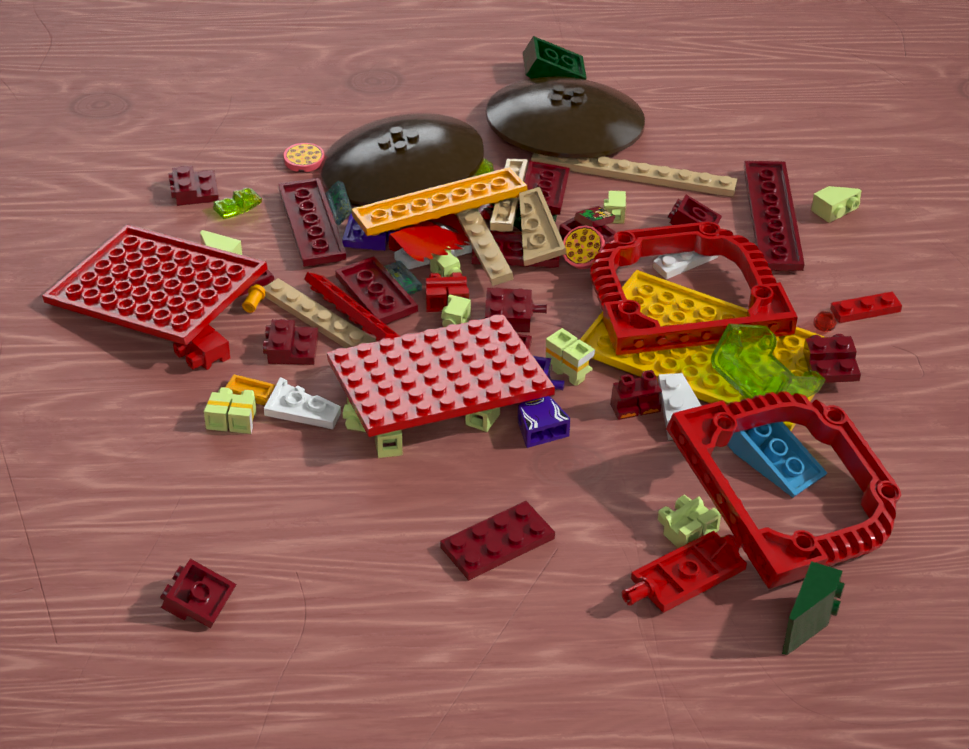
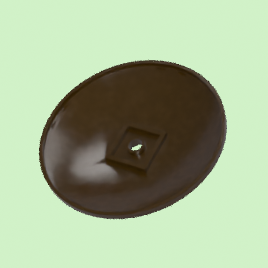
(565, 117)
(402, 156)

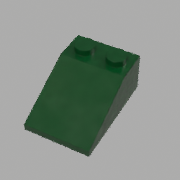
(550, 60)
(813, 605)

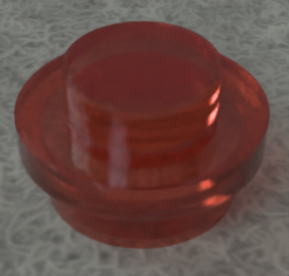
(825, 321)

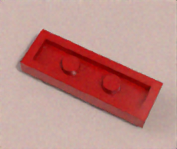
(866, 307)

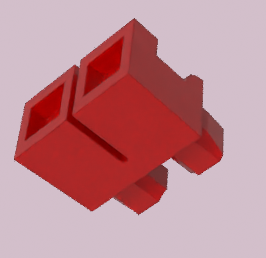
(439, 289)
(204, 349)

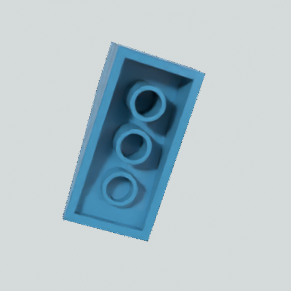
(778, 457)

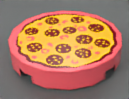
(303, 157)
(582, 246)

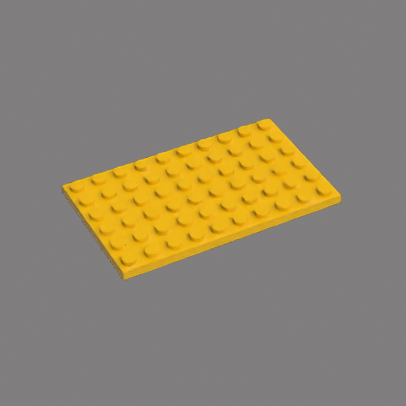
(680, 305)

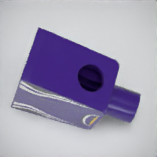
(542, 421)

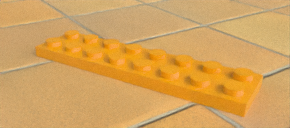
(438, 201)

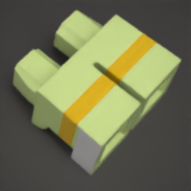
(569, 355)
(230, 411)

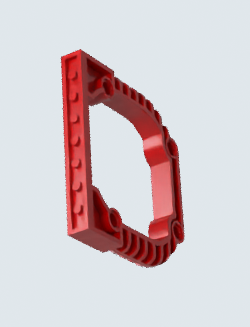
(637, 333)
(776, 555)

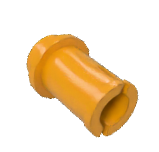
(254, 296)

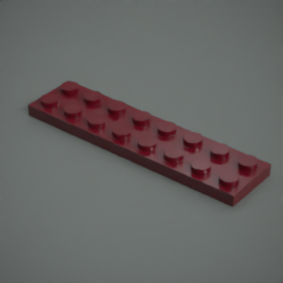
(773, 214)

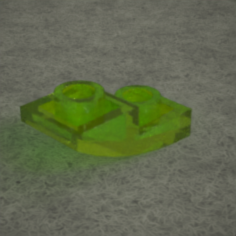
(242, 201)

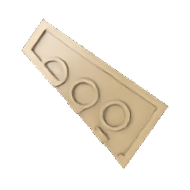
(539, 231)

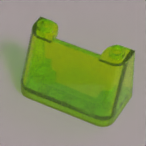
(748, 364)

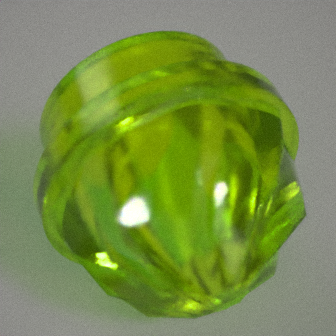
(486, 167)

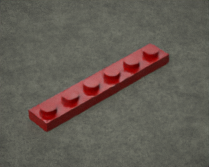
(349, 306)

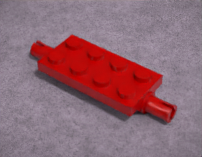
(686, 571)

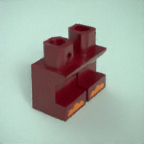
(636, 396)

